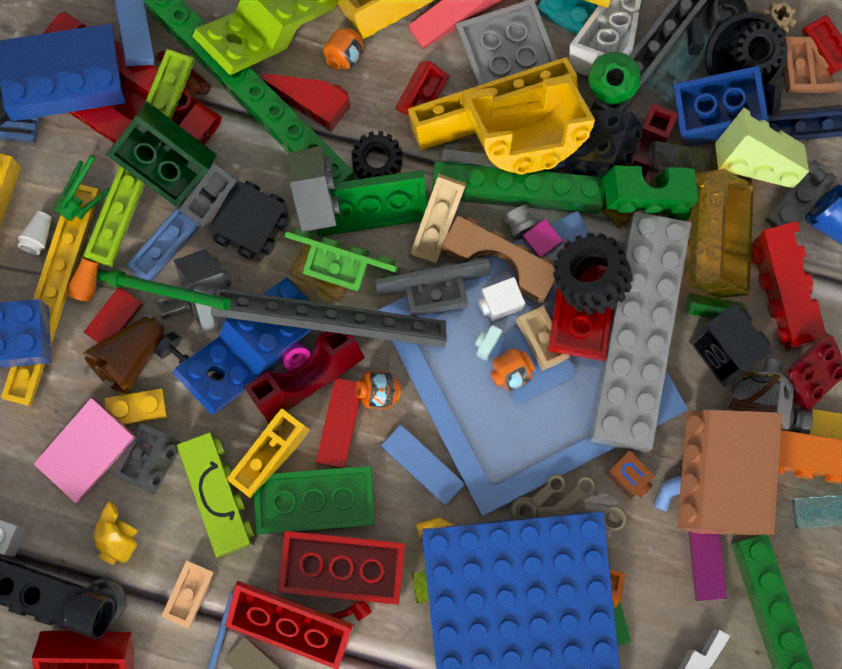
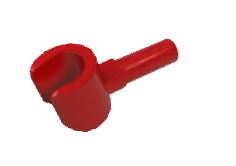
(359, 610)

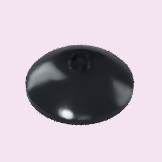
(717, 50)

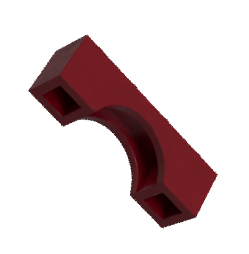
(330, 359)

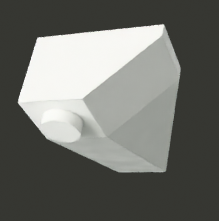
(605, 32)

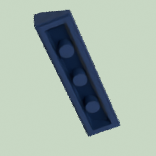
(809, 122)

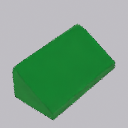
(708, 306)

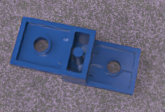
(239, 355)

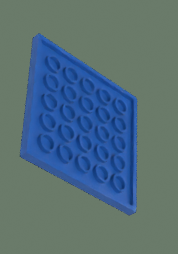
(522, 594)

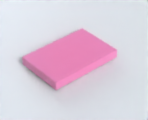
(84, 450)

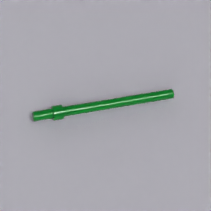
(120, 279)

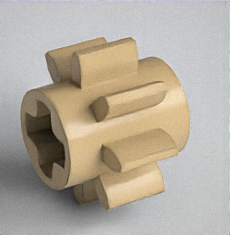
(782, 12)

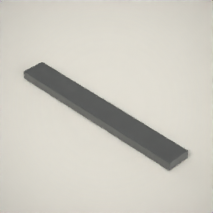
(332, 318)

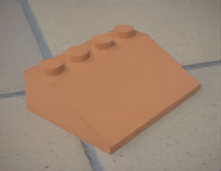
(730, 472)

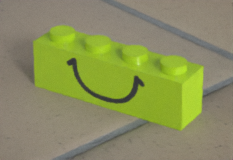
(215, 495)

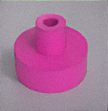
(295, 356)

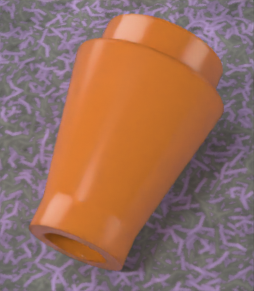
(84, 281)

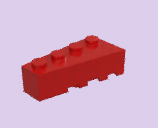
(787, 286)

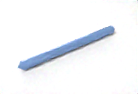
(220, 637)

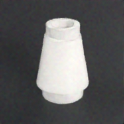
(35, 234)

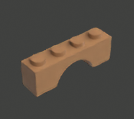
(470, 241)

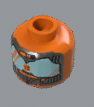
(343, 49)
(512, 369)
(378, 389)

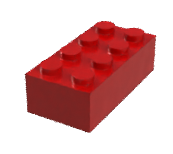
(341, 567)

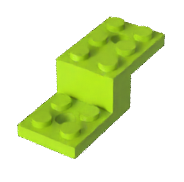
(257, 30)

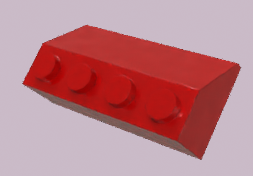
(289, 625)

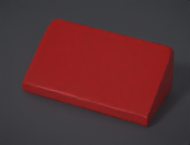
(423, 86)

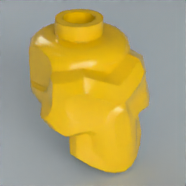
(114, 538)

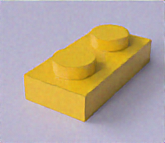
(138, 407)

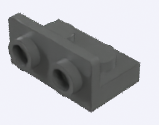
(465, 155)
(147, 458)

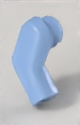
(667, 490)

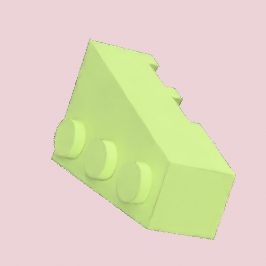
(760, 152)

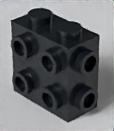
(609, 143)
(249, 220)

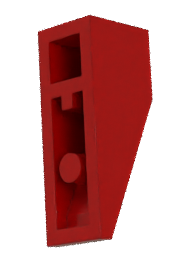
(311, 97)

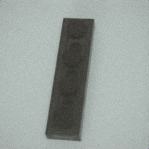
(678, 156)

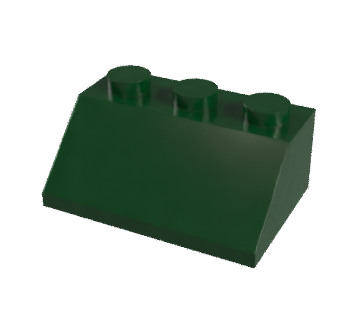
(161, 154)

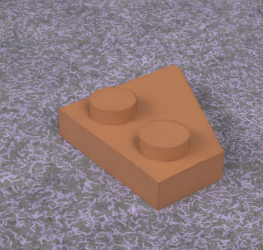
(806, 68)

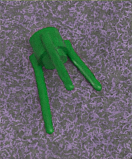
(68, 204)

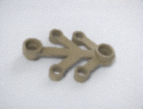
(564, 506)

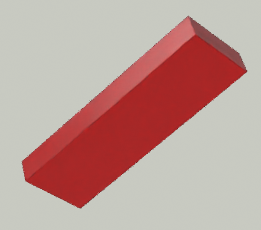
(339, 424)

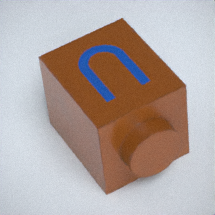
(631, 475)

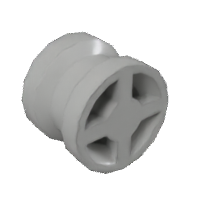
(519, 221)

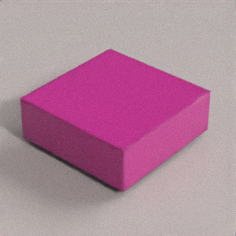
(542, 238)

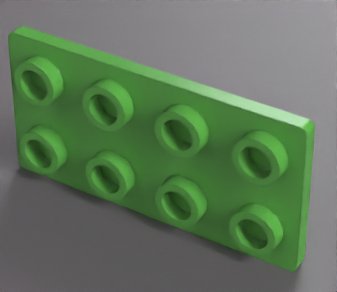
(337, 265)

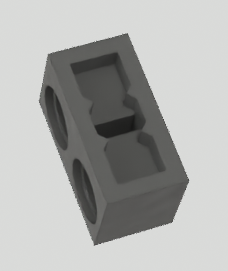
(206, 195)

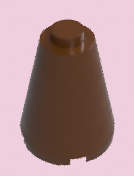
(125, 353)

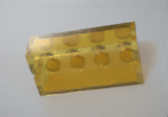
(721, 235)

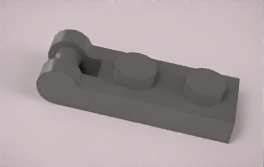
(801, 198)

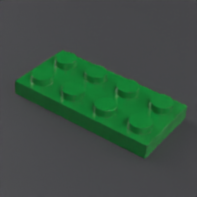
(378, 202)
(315, 501)

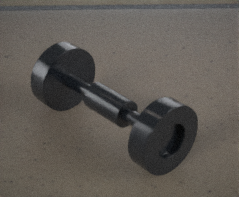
(168, 346)

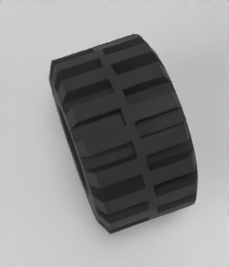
(585, 254)

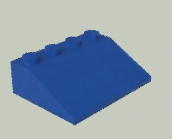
(60, 72)

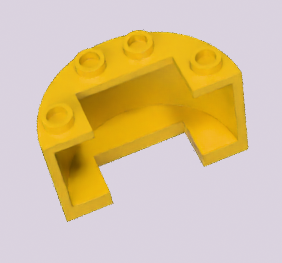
(533, 133)

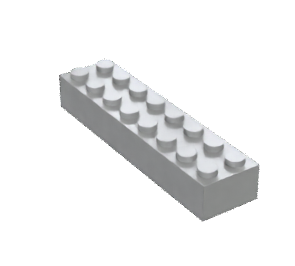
(641, 334)

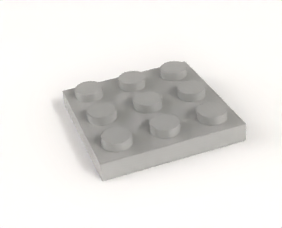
(505, 42)

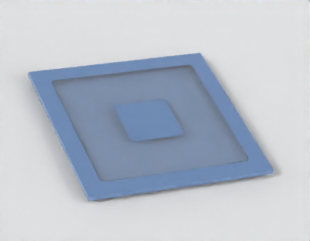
(501, 437)

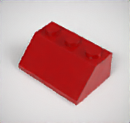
(77, 651)

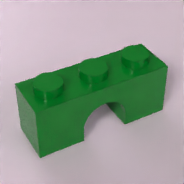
(629, 192)

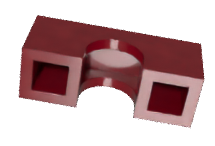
(656, 127)

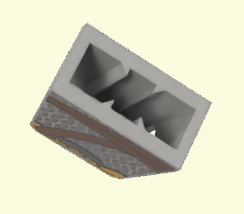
(765, 392)

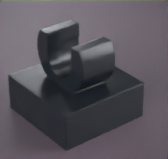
(773, 98)

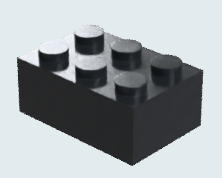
(731, 344)

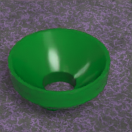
(602, 89)

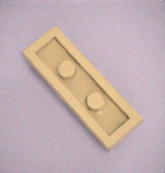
(437, 218)

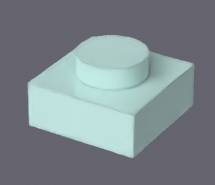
(487, 342)

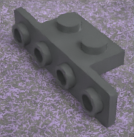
(434, 288)

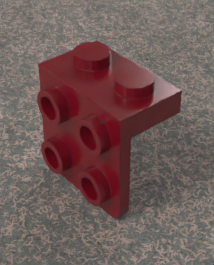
(816, 372)

